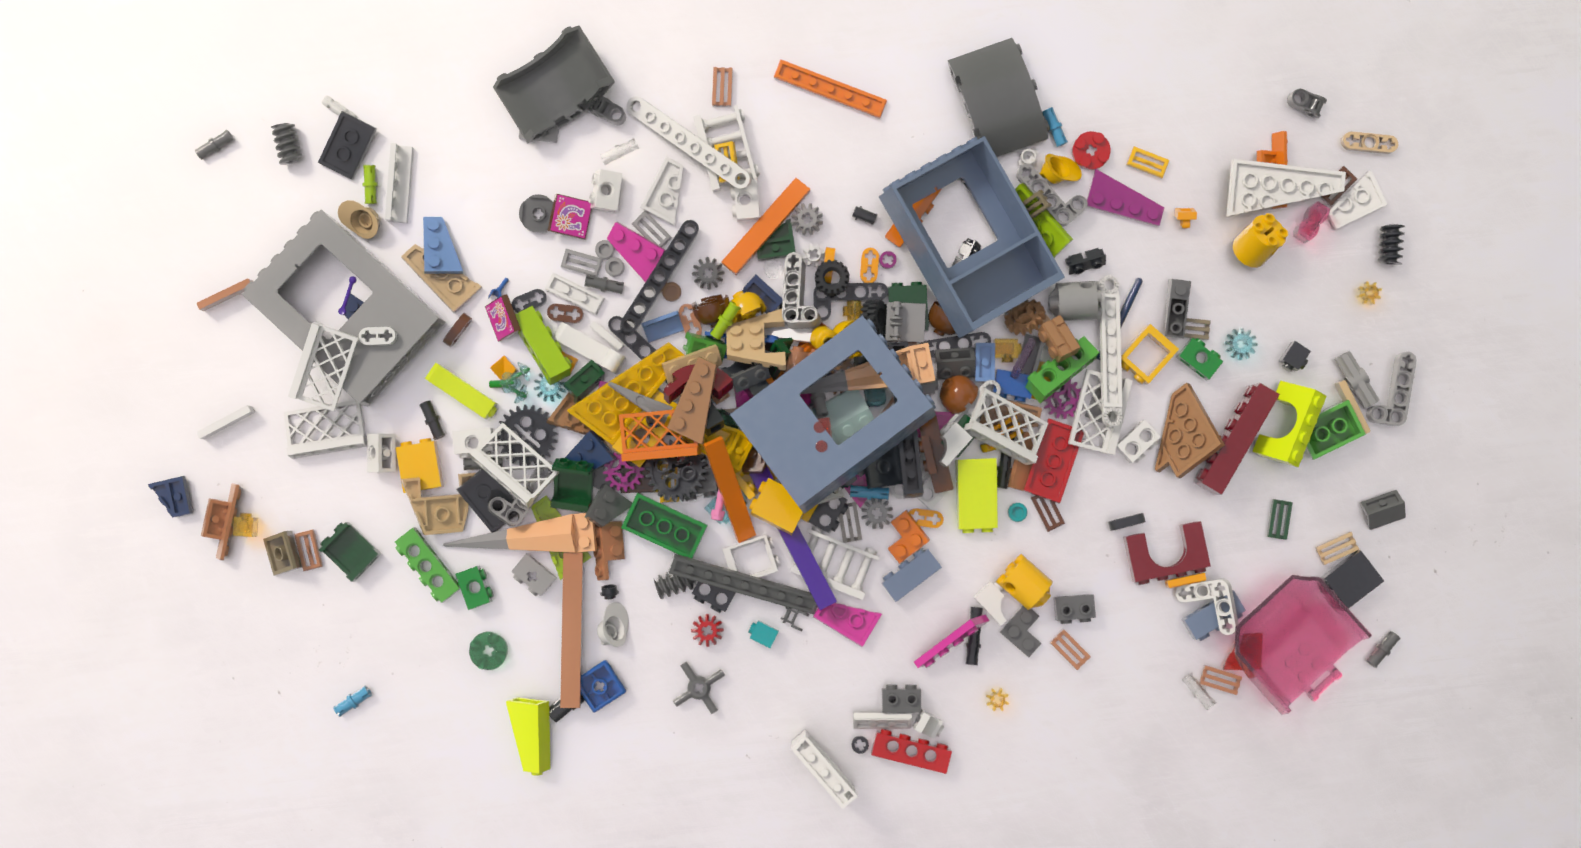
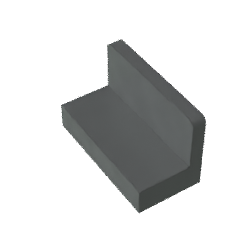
(1034, 359)
(1384, 509)

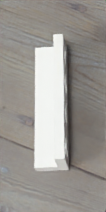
(399, 183)

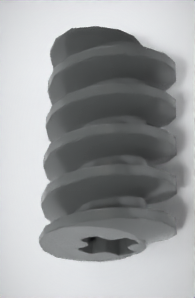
(286, 143)
(672, 583)

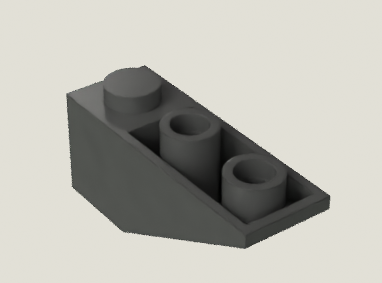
(1177, 307)

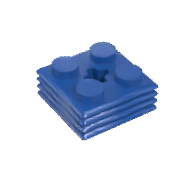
(612, 689)

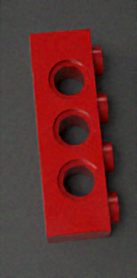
(938, 764)

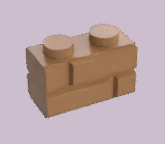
(1058, 339)

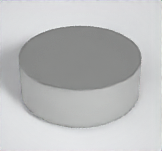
(604, 249)
(614, 267)

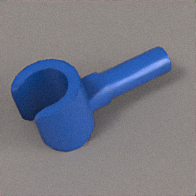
(497, 292)

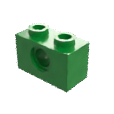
(1188, 357)
(465, 581)

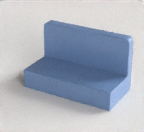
(662, 326)
(984, 362)

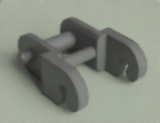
(794, 617)

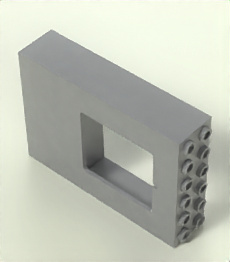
(388, 306)

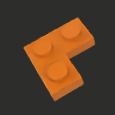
(912, 537)

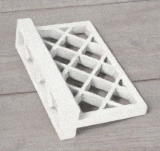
(309, 356)
(1112, 434)
(1004, 443)
(323, 445)
(505, 479)

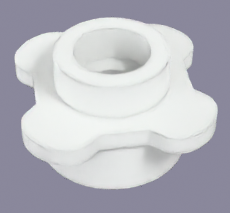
(1028, 152)

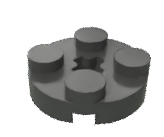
(531, 205)

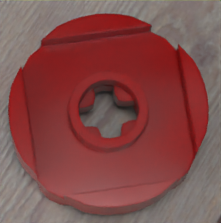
(1085, 159)

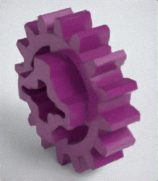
(1070, 400)
(624, 479)

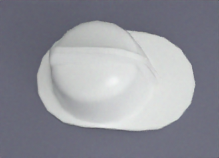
(614, 625)

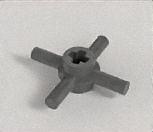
(700, 680)

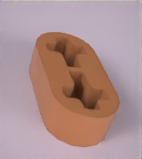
(685, 322)

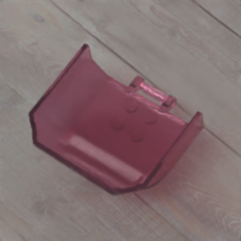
(1296, 640)

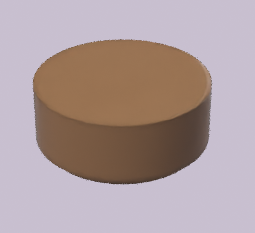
(671, 292)

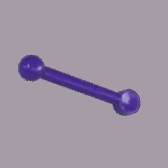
(342, 311)

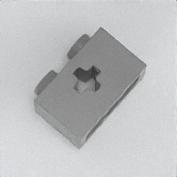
(530, 564)

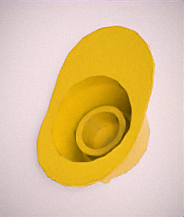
(1060, 168)

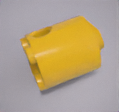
(1259, 240)
(1026, 583)

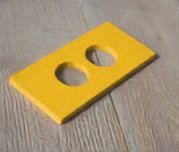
(659, 431)

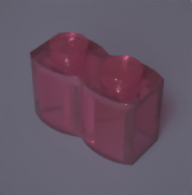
(1312, 218)

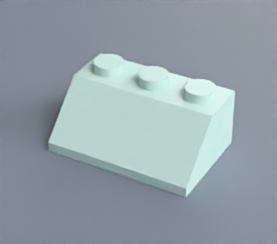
(847, 414)

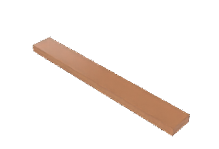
(571, 630)

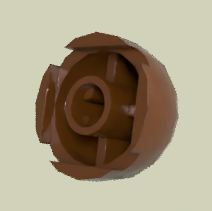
(710, 309)
(939, 320)

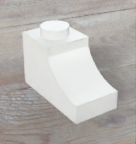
(954, 440)
(990, 599)
(928, 724)

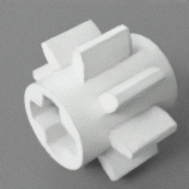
(811, 250)

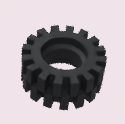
(832, 266)
(877, 313)

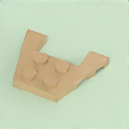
(747, 341)
(437, 513)

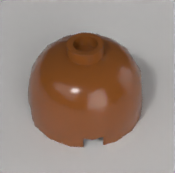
(957, 393)

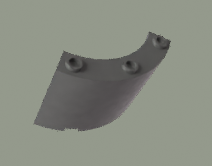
(554, 85)
(1000, 96)

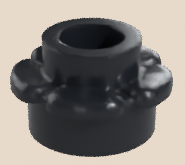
(609, 591)

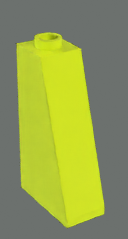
(461, 391)
(532, 733)

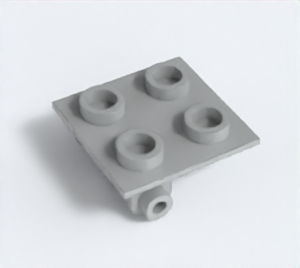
(905, 322)

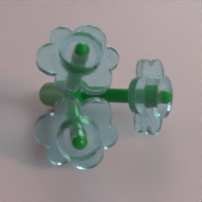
(511, 382)

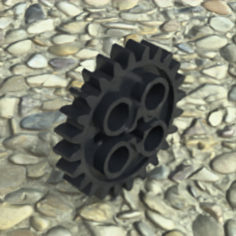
(538, 422)
(683, 486)

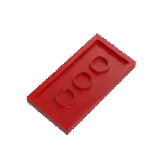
(1054, 462)

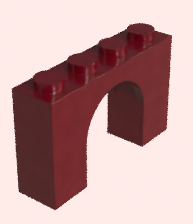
(1194, 555)

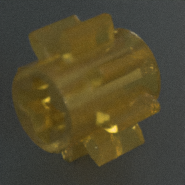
(1370, 298)
(852, 310)
(1002, 701)

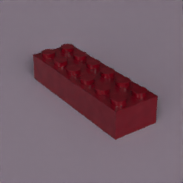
(1237, 438)

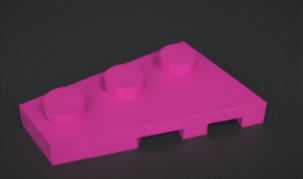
(635, 249)
(849, 621)

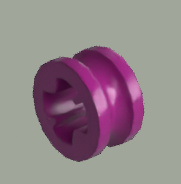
(886, 265)

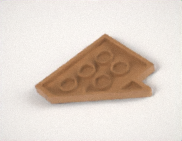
(1187, 434)

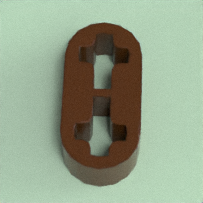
(565, 318)
(457, 330)

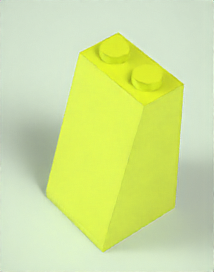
(976, 494)

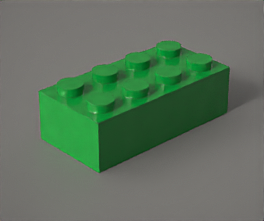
(664, 526)

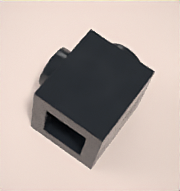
(1294, 357)

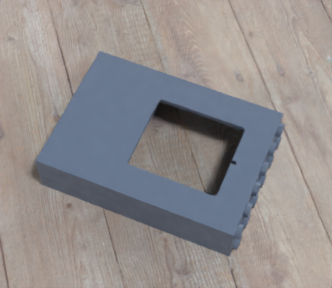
(996, 275)
(783, 424)

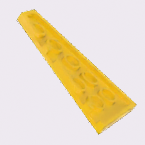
(602, 407)

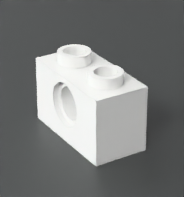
(612, 181)
(749, 211)
(462, 438)
(381, 453)

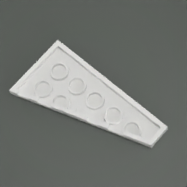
(1268, 185)

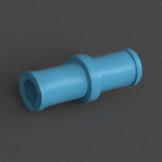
(1055, 127)
(864, 492)
(352, 701)

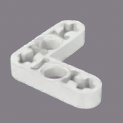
(1214, 593)

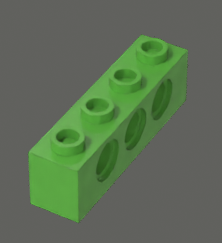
(1043, 389)
(450, 584)

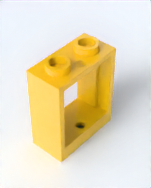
(1161, 340)

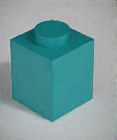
(763, 633)

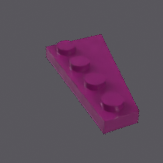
(1118, 199)

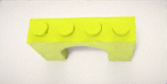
(1291, 447)

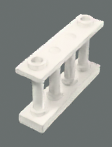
(703, 125)
(838, 582)

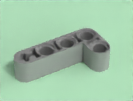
(1060, 206)
(797, 290)
(1395, 388)
(515, 507)

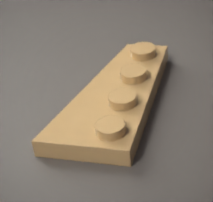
(450, 288)

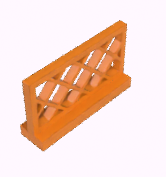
(655, 451)

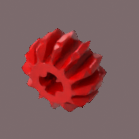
(709, 636)

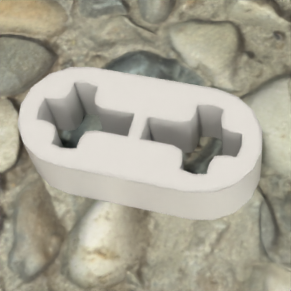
(377, 331)

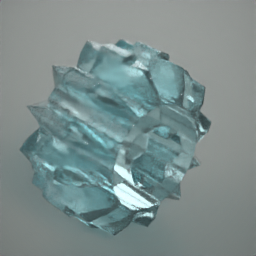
(1238, 336)
(544, 390)
(875, 397)

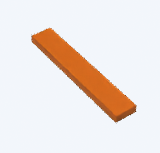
(830, 88)
(765, 226)
(729, 489)

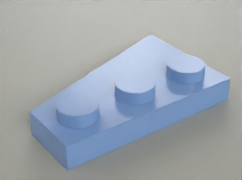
(438, 248)

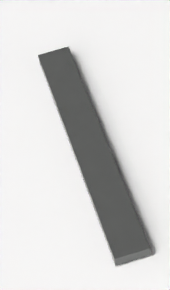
(742, 583)

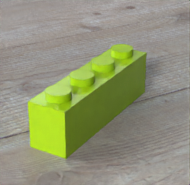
(542, 346)

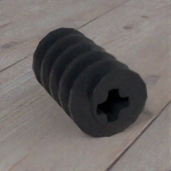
(1390, 245)

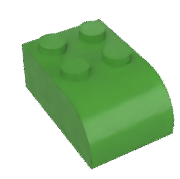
(1334, 429)

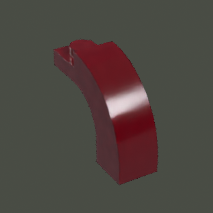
(722, 384)

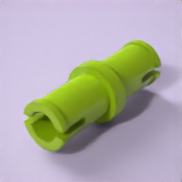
(369, 184)
(725, 320)

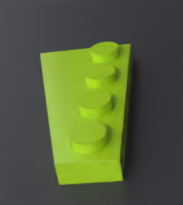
(1050, 230)
(543, 512)

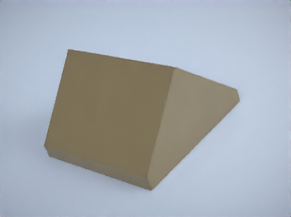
(282, 552)

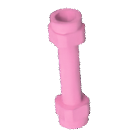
(718, 514)

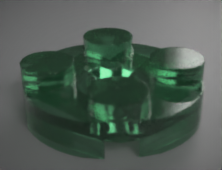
(477, 648)

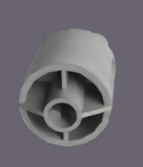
(1076, 300)

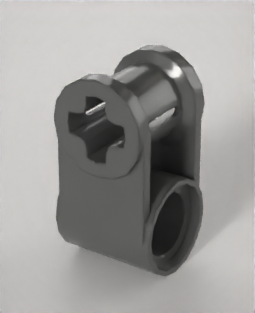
(1310, 103)
(605, 108)

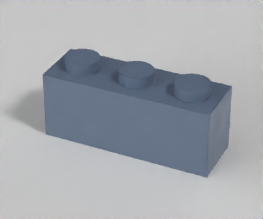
(910, 574)
(1205, 618)

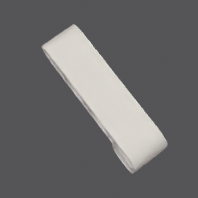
(589, 348)

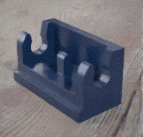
(767, 294)

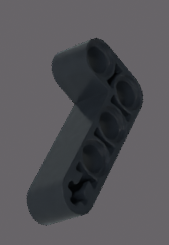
(850, 296)

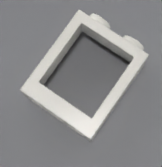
(768, 545)

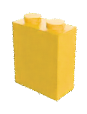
(420, 461)
(776, 507)

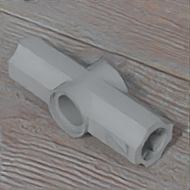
(1357, 379)

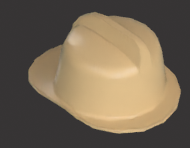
(359, 219)

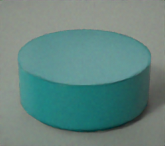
(1017, 512)

